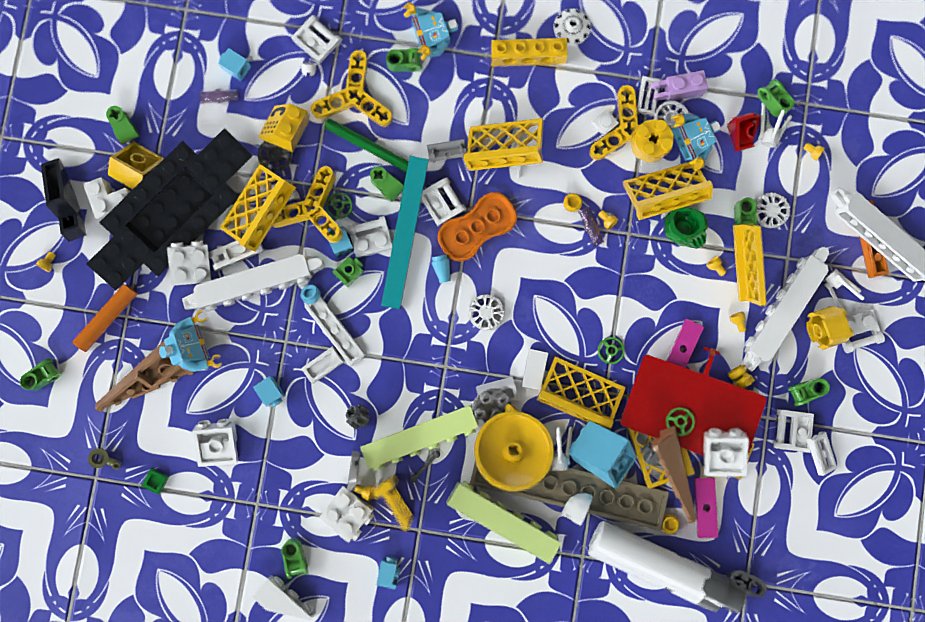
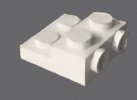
(189, 263)
(215, 443)
(725, 453)
(347, 514)

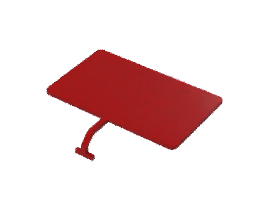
(713, 403)

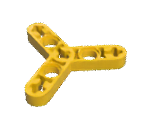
(353, 87)
(619, 132)
(313, 215)

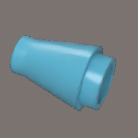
(442, 267)

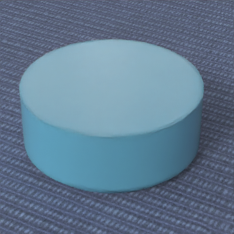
(310, 294)

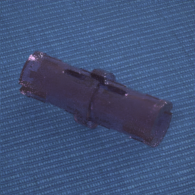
(219, 96)
(591, 227)

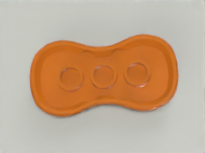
(489, 218)

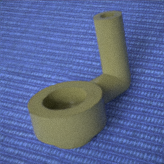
(116, 464)

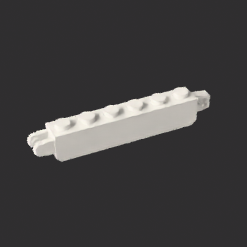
(880, 233)
(252, 282)
(786, 309)

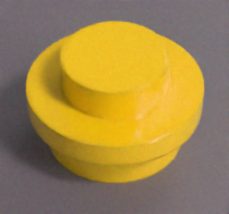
(572, 202)
(670, 524)

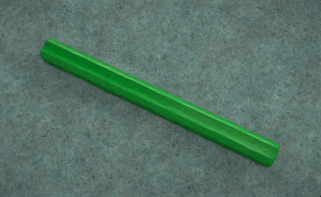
(366, 144)

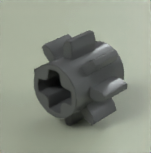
(357, 416)
(649, 455)

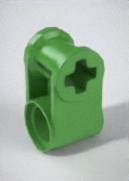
(406, 60)
(776, 99)
(122, 127)
(388, 185)
(744, 217)
(43, 373)
(805, 391)
(295, 562)

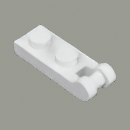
(233, 253)

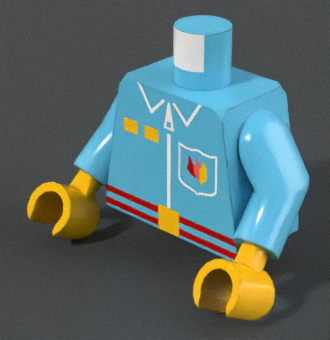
(430, 30)
(694, 137)
(187, 346)

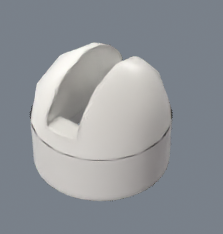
(308, 67)

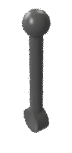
(436, 454)

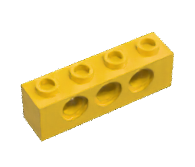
(529, 52)

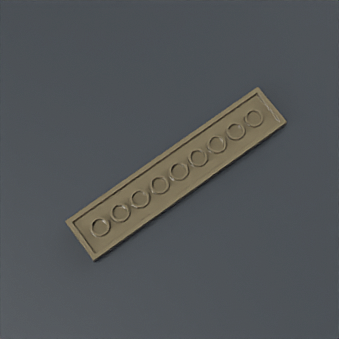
(627, 503)

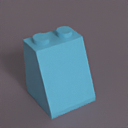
(603, 453)

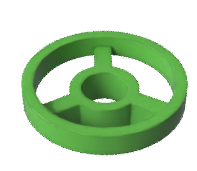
(342, 208)
(606, 350)
(684, 418)

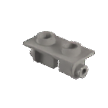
(446, 150)

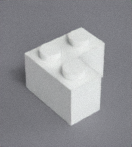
(102, 197)

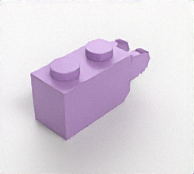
(681, 86)

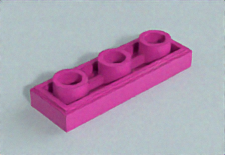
(688, 338)
(706, 520)

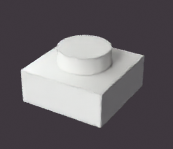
(605, 123)

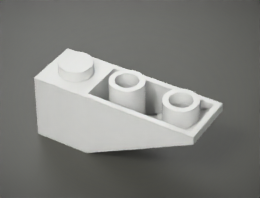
(278, 599)

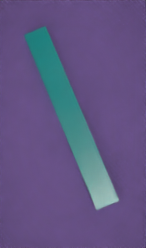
(405, 232)

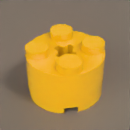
(656, 131)
(829, 327)

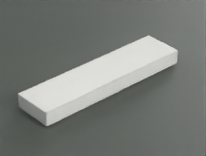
(335, 331)

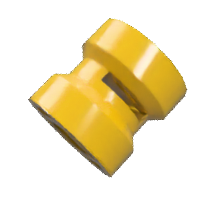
(740, 376)

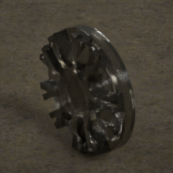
(275, 155)

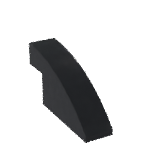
(62, 200)

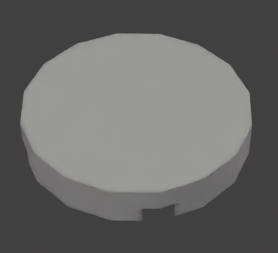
(353, 470)

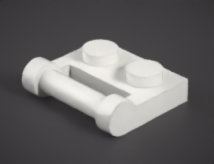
(312, 43)
(436, 204)
(371, 243)
(861, 323)
(800, 430)

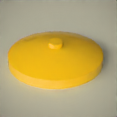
(513, 451)

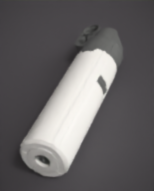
(673, 571)

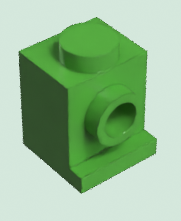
(349, 278)

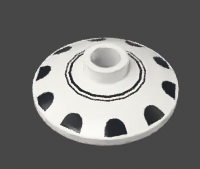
(574, 34)

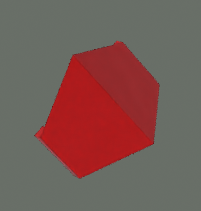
(743, 130)

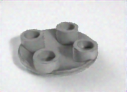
(489, 403)

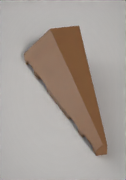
(144, 378)
(672, 462)

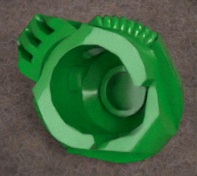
(686, 227)

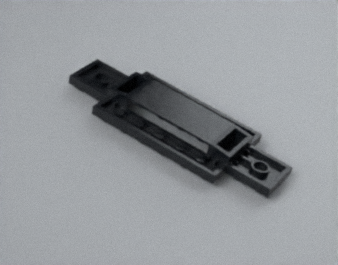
(179, 213)

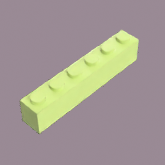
(418, 437)
(504, 523)

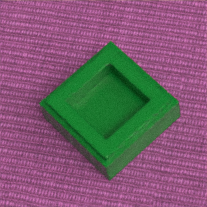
(155, 481)

